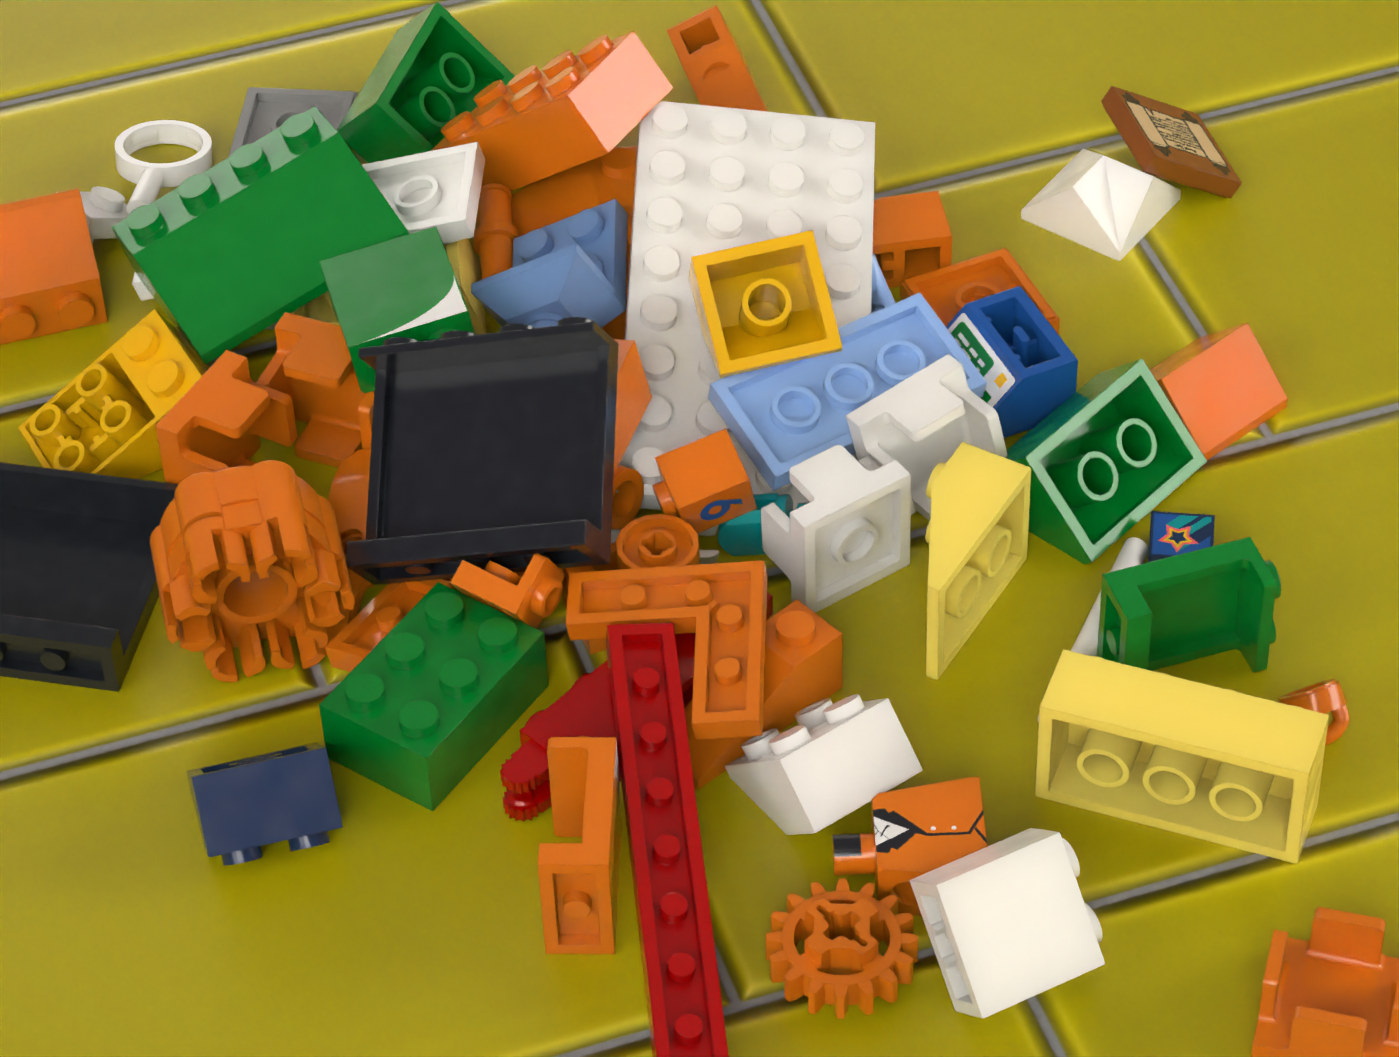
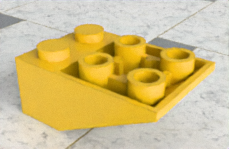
(111, 409)

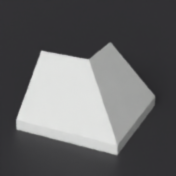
(1101, 204)

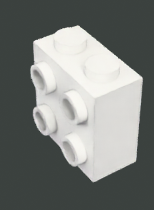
(1009, 921)

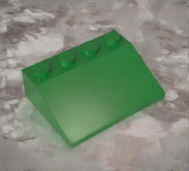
(250, 233)

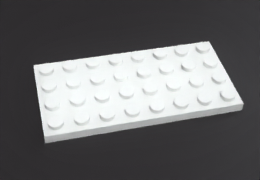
(718, 184)

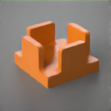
(320, 378)
(222, 421)
(1330, 991)

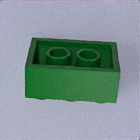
(418, 87)
(1104, 461)

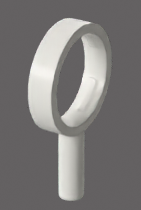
(153, 176)

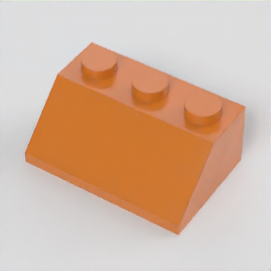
(47, 268)

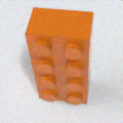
(562, 113)

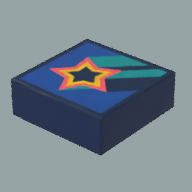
(1179, 533)

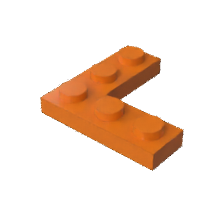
(716, 602)

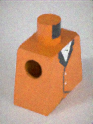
(913, 835)

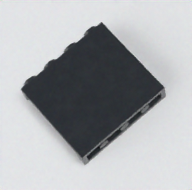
(490, 451)
(75, 573)

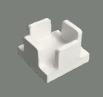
(925, 424)
(846, 533)

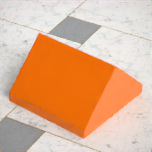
(1221, 387)

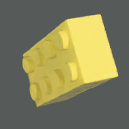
(1180, 755)

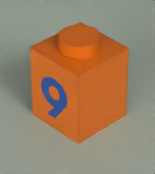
(704, 482)

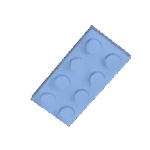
(802, 405)

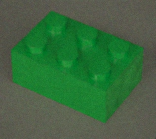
(434, 695)

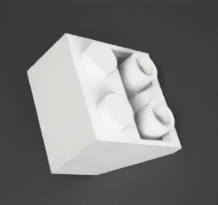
(825, 763)

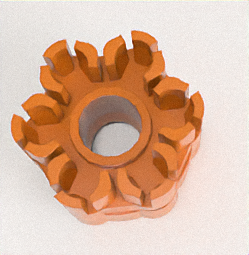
(248, 562)

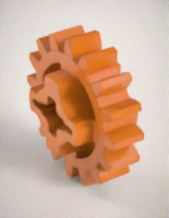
(841, 948)

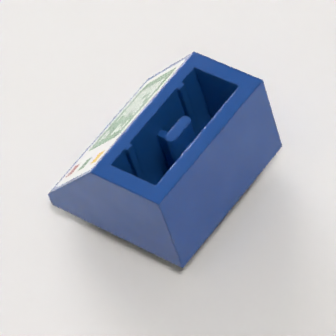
(1018, 356)

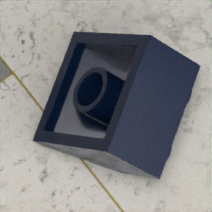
(265, 802)

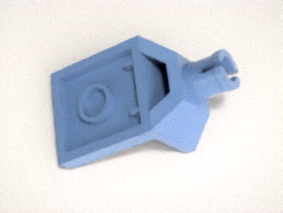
(563, 272)

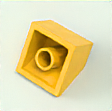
(764, 304)

